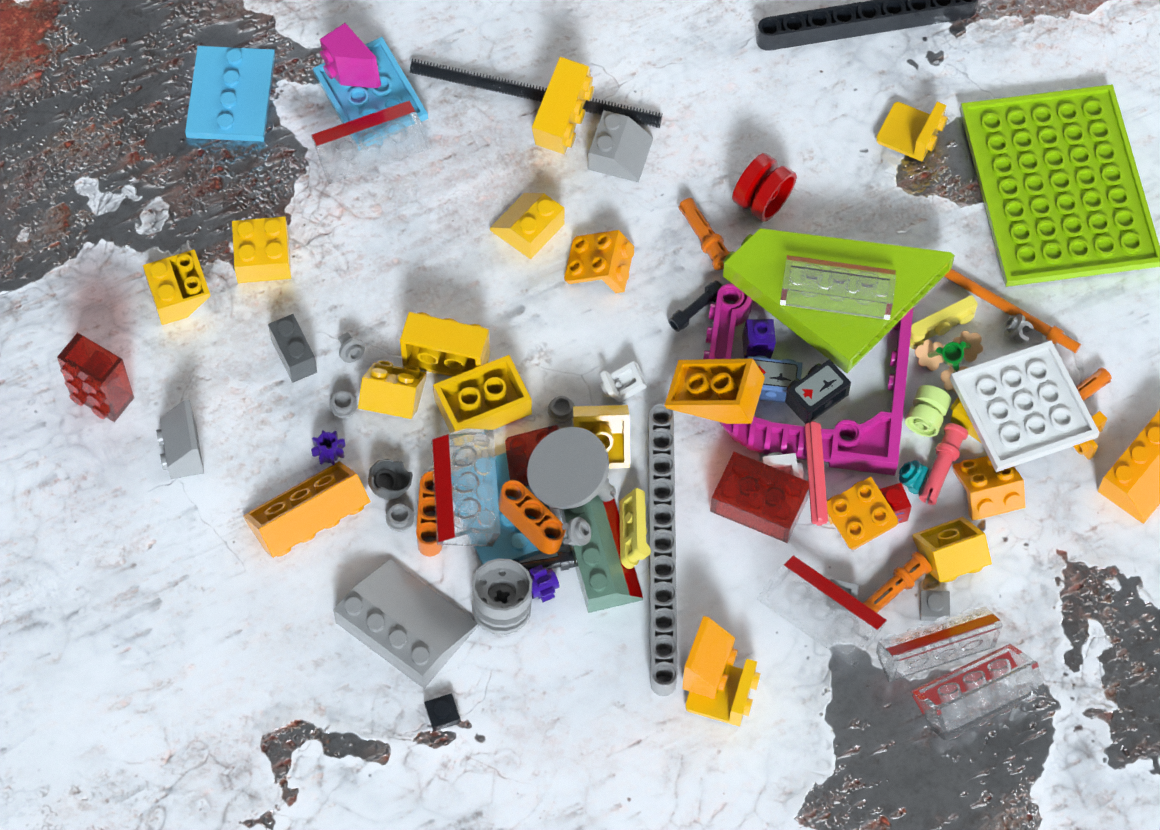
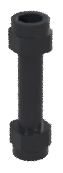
(680, 318)
(564, 560)

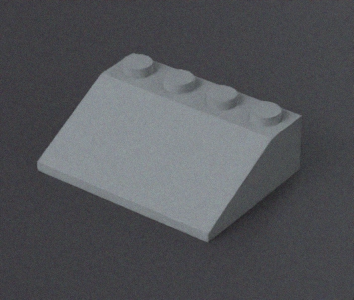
(404, 622)

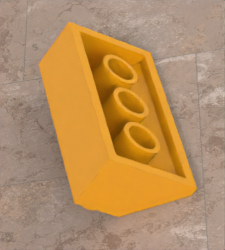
(1135, 476)
(307, 509)

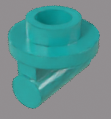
(913, 475)

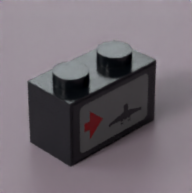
(817, 391)

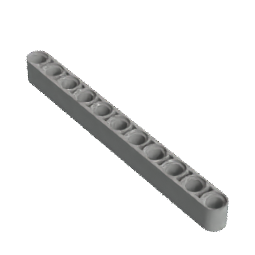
(659, 558)

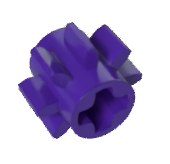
(330, 440)
(543, 583)

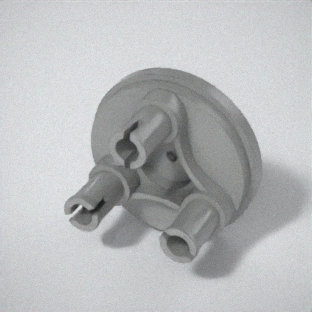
(569, 469)

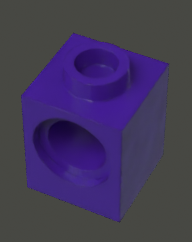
(758, 338)

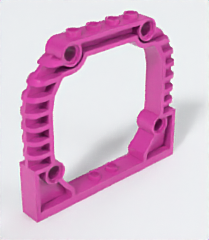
(873, 443)

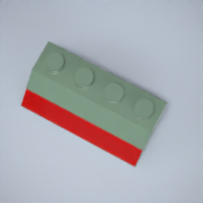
(598, 563)

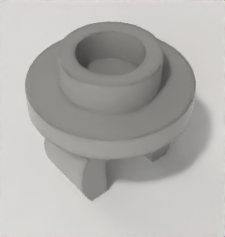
(1014, 327)
(351, 348)
(578, 531)

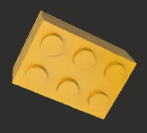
(563, 106)
(443, 344)
(483, 397)

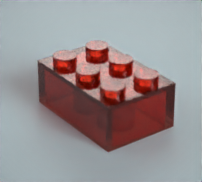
(95, 377)
(760, 497)

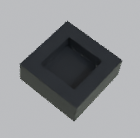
(442, 712)

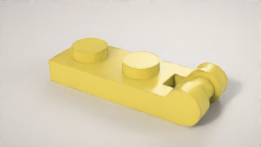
(943, 321)
(633, 529)

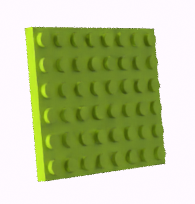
(1060, 185)

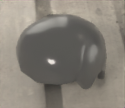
(389, 479)

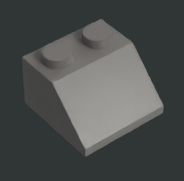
(619, 147)
(180, 442)

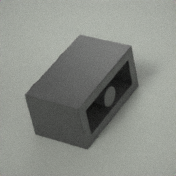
(292, 348)

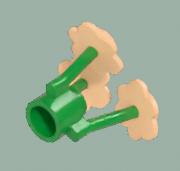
(951, 354)

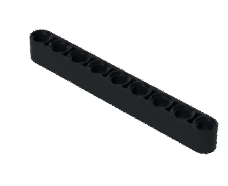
(857, 20)

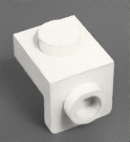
(623, 382)
(785, 463)

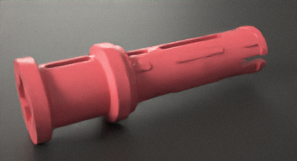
(946, 452)

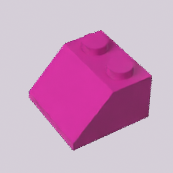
(349, 59)

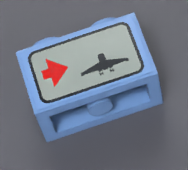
(777, 376)

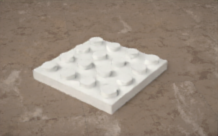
(1024, 406)

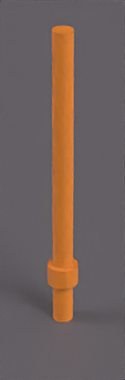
(1051, 333)

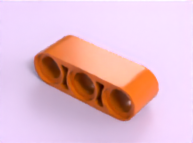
(425, 524)
(533, 529)

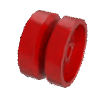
(764, 187)

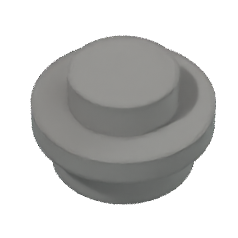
(343, 404)
(561, 409)
(399, 517)

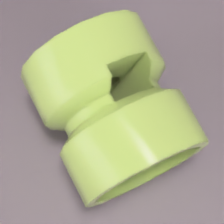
(928, 410)

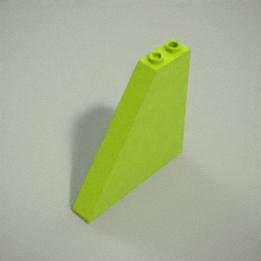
(843, 338)

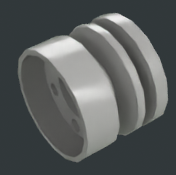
(501, 596)

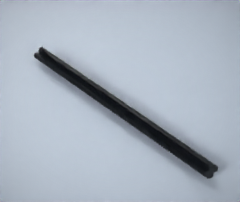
(525, 91)

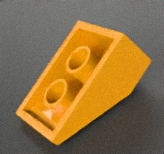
(716, 389)

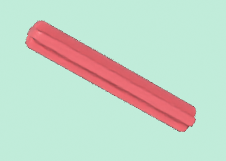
(816, 473)

